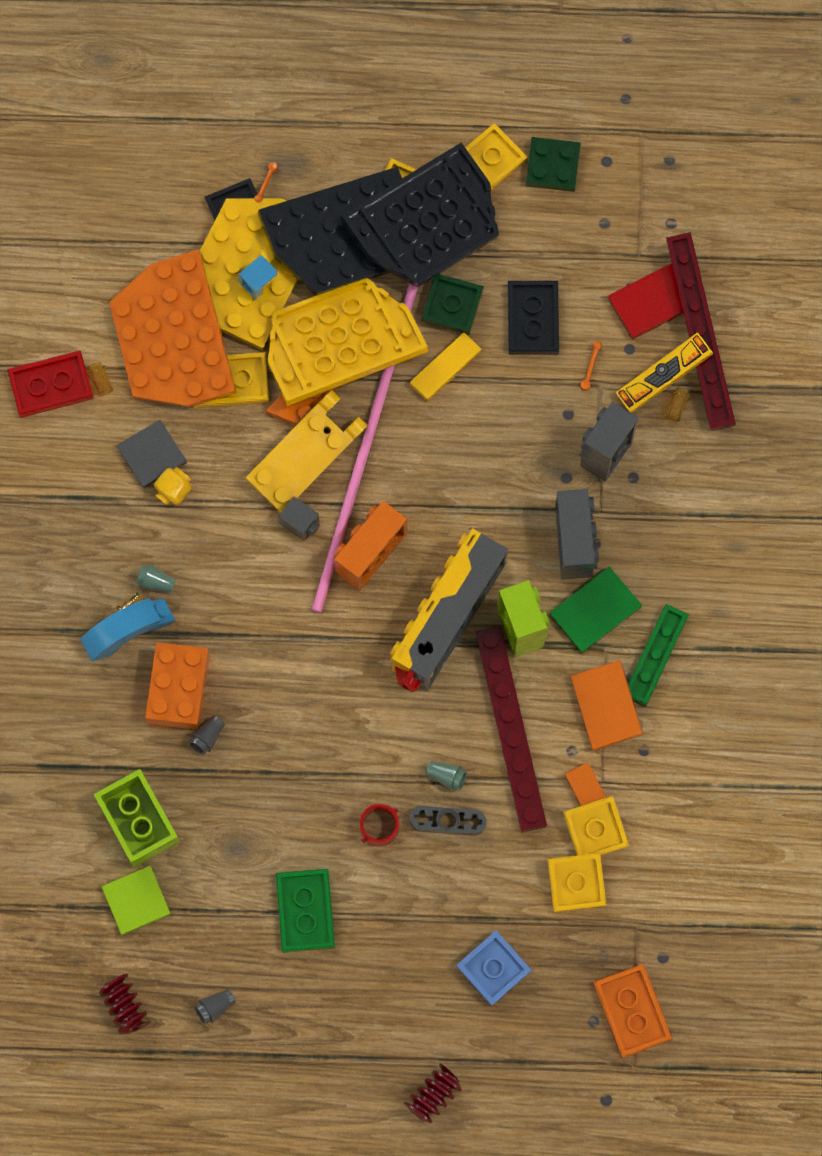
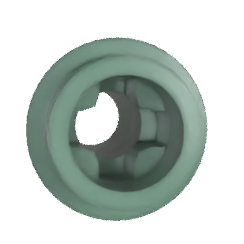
(155, 579)
(448, 775)

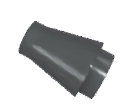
(205, 737)
(214, 1006)

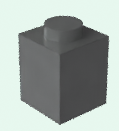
(299, 519)

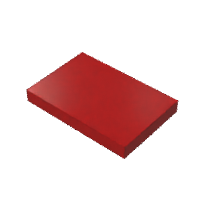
(647, 302)
(50, 384)

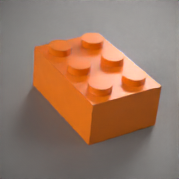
(370, 545)
(177, 686)

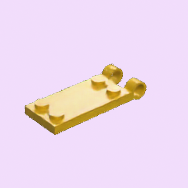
(302, 454)

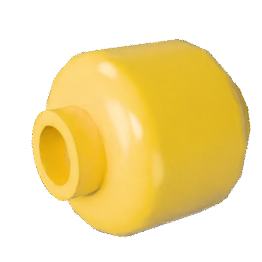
(172, 486)

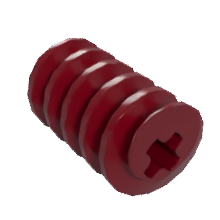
(123, 1005)
(434, 1094)

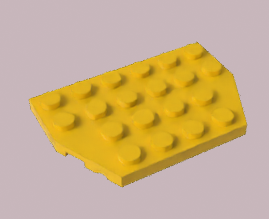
(228, 249)
(339, 339)

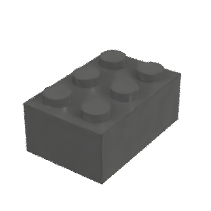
(608, 440)
(576, 534)

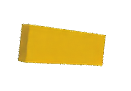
(445, 366)

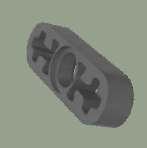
(468, 814)

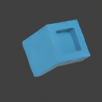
(256, 276)

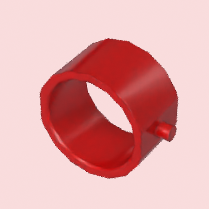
(384, 808)

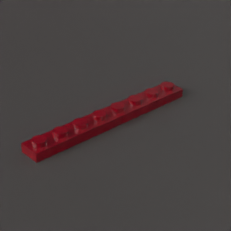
(698, 320)
(511, 729)

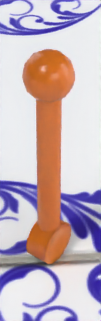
(272, 168)
(585, 384)

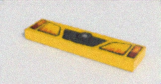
(664, 373)

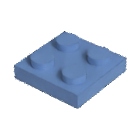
(493, 968)

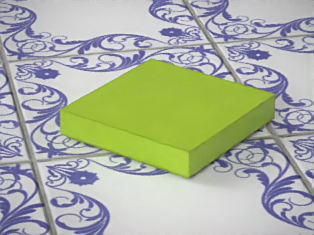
(136, 900)

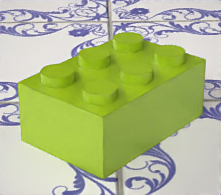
(522, 618)
(136, 818)

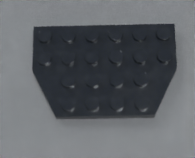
(427, 218)
(313, 239)

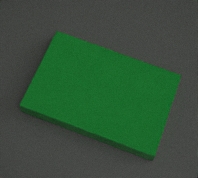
(595, 610)
(305, 910)

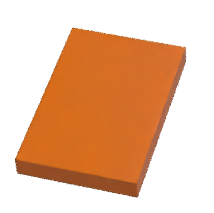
(607, 705)
(632, 1011)

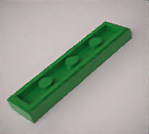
(656, 654)

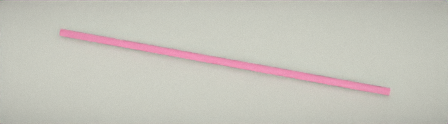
(357, 472)

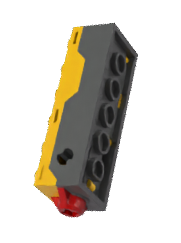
(447, 611)

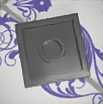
(151, 453)

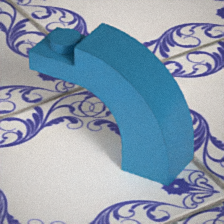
(124, 625)

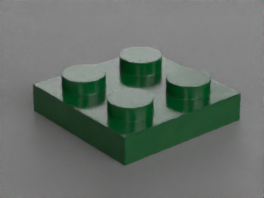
(553, 164)
(452, 304)

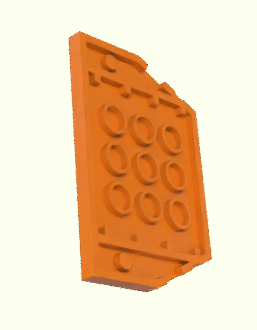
(172, 334)

